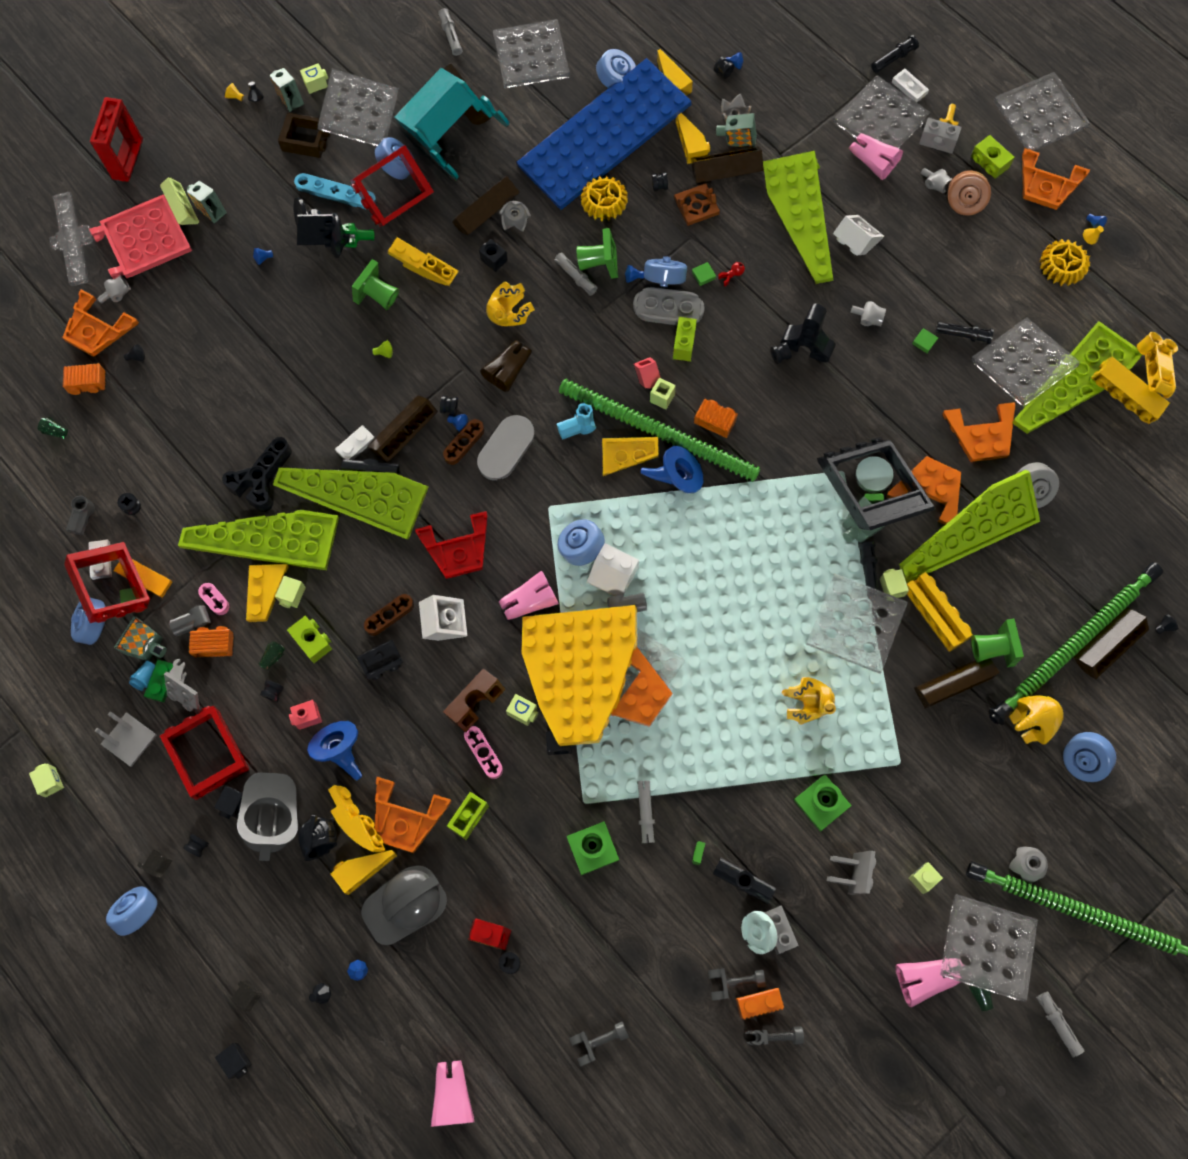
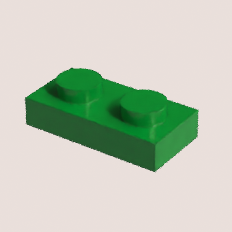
(156, 687)

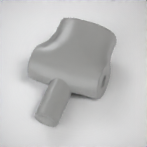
(937, 181)
(115, 289)
(870, 314)

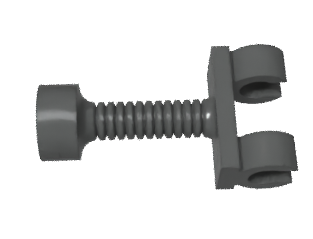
(757, 979)
(618, 1032)
(796, 1035)

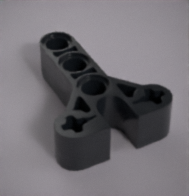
(810, 335)
(261, 487)

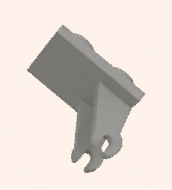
(178, 690)
(127, 739)
(862, 872)

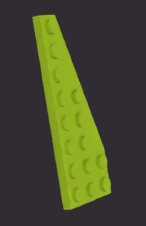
(797, 198)
(1077, 385)

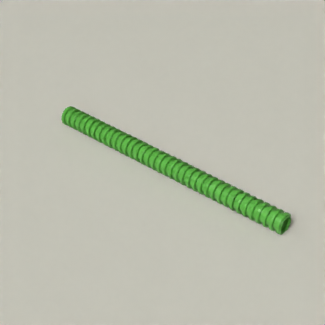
(659, 430)

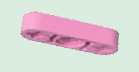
(495, 761)

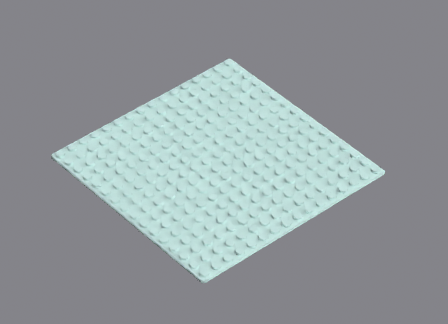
(734, 594)

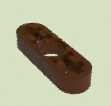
(465, 433)
(380, 613)

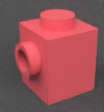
(647, 372)
(305, 715)

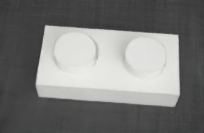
(910, 85)
(355, 444)
(100, 570)

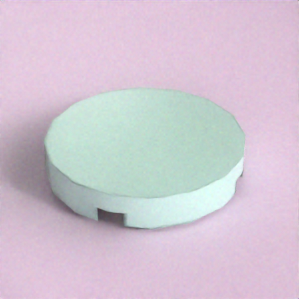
(874, 474)
(759, 932)

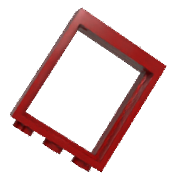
(113, 115)
(416, 174)
(101, 555)
(218, 779)

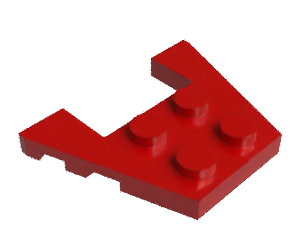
(458, 554)

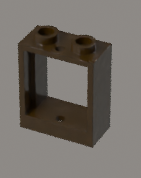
(288, 130)

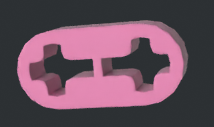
(216, 596)

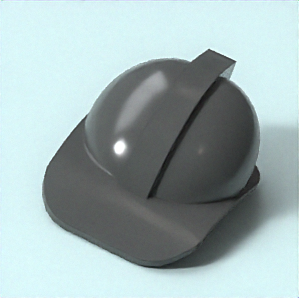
(268, 813)
(404, 905)

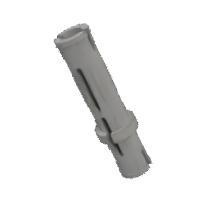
(448, 26)
(581, 279)
(646, 812)
(1055, 1015)

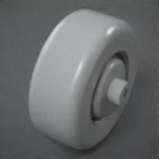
(1044, 482)

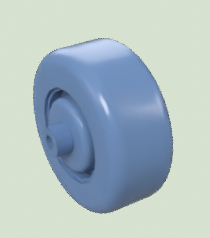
(613, 66)
(395, 167)
(665, 271)
(580, 542)
(81, 629)
(1089, 757)
(131, 911)

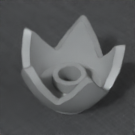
(736, 107)
(511, 219)
(1021, 865)

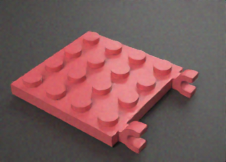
(143, 237)

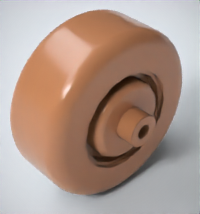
(968, 193)

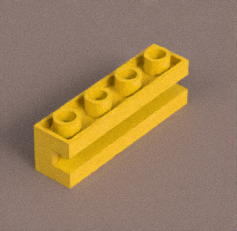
(1130, 390)
(938, 612)

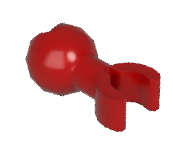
(736, 270)

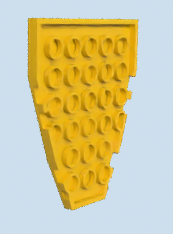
(579, 667)

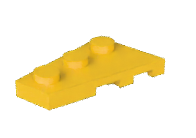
(627, 452)
(262, 588)

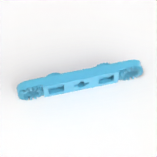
(323, 188)

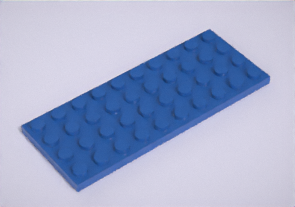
(603, 133)

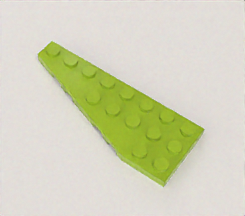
(371, 497)
(989, 518)
(288, 538)

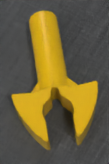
(950, 114)

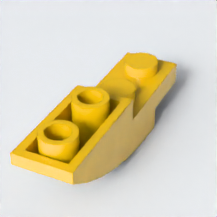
(422, 264)
(356, 826)

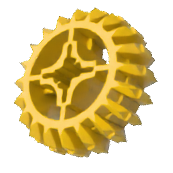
(607, 203)
(1061, 259)

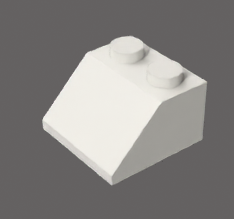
(857, 234)
(613, 570)
(442, 618)

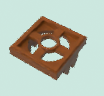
(684, 209)

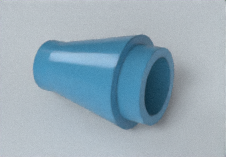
(142, 676)

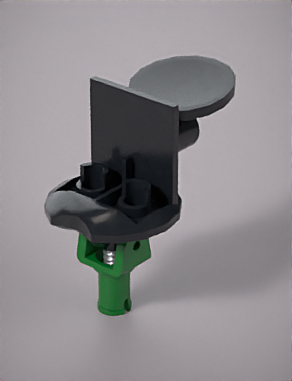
(326, 229)

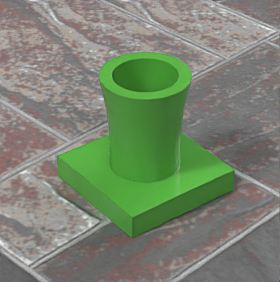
(599, 255)
(370, 284)
(1004, 643)
(818, 812)
(592, 859)

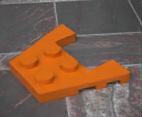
(1047, 187)
(91, 333)
(984, 440)
(938, 483)
(645, 695)
(403, 826)

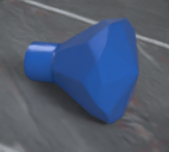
(736, 59)
(1097, 220)
(261, 255)
(632, 274)
(458, 421)
(357, 970)

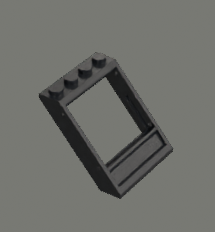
(886, 511)

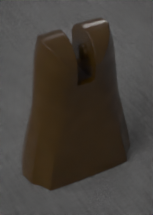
(506, 366)

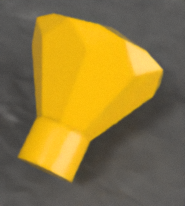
(232, 93)
(1091, 235)

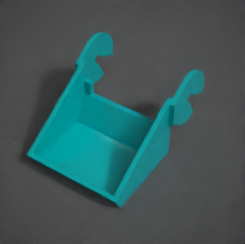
(438, 108)

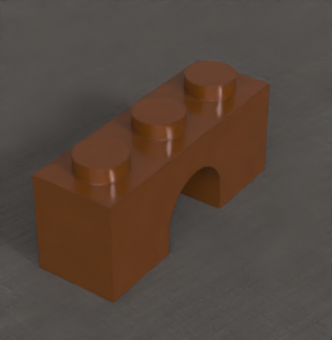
(482, 687)

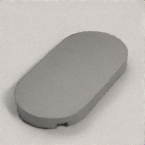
(667, 305)
(505, 447)

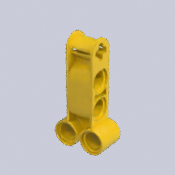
(1159, 363)

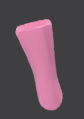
(876, 155)
(529, 597)
(922, 981)
(451, 1097)

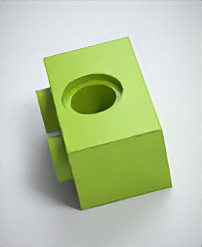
(992, 156)
(684, 339)
(302, 630)
(468, 815)

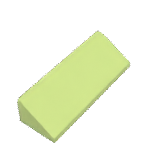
(179, 202)

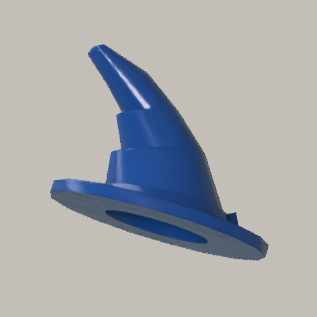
(678, 469)
(335, 744)

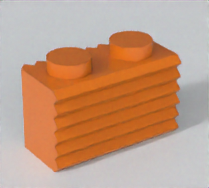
(84, 378)
(715, 417)
(211, 642)
(759, 1003)

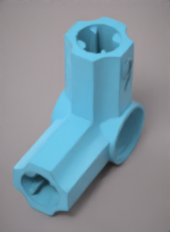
(581, 423)

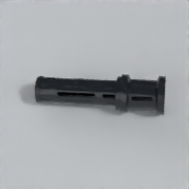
(901, 50)
(973, 333)
(869, 563)

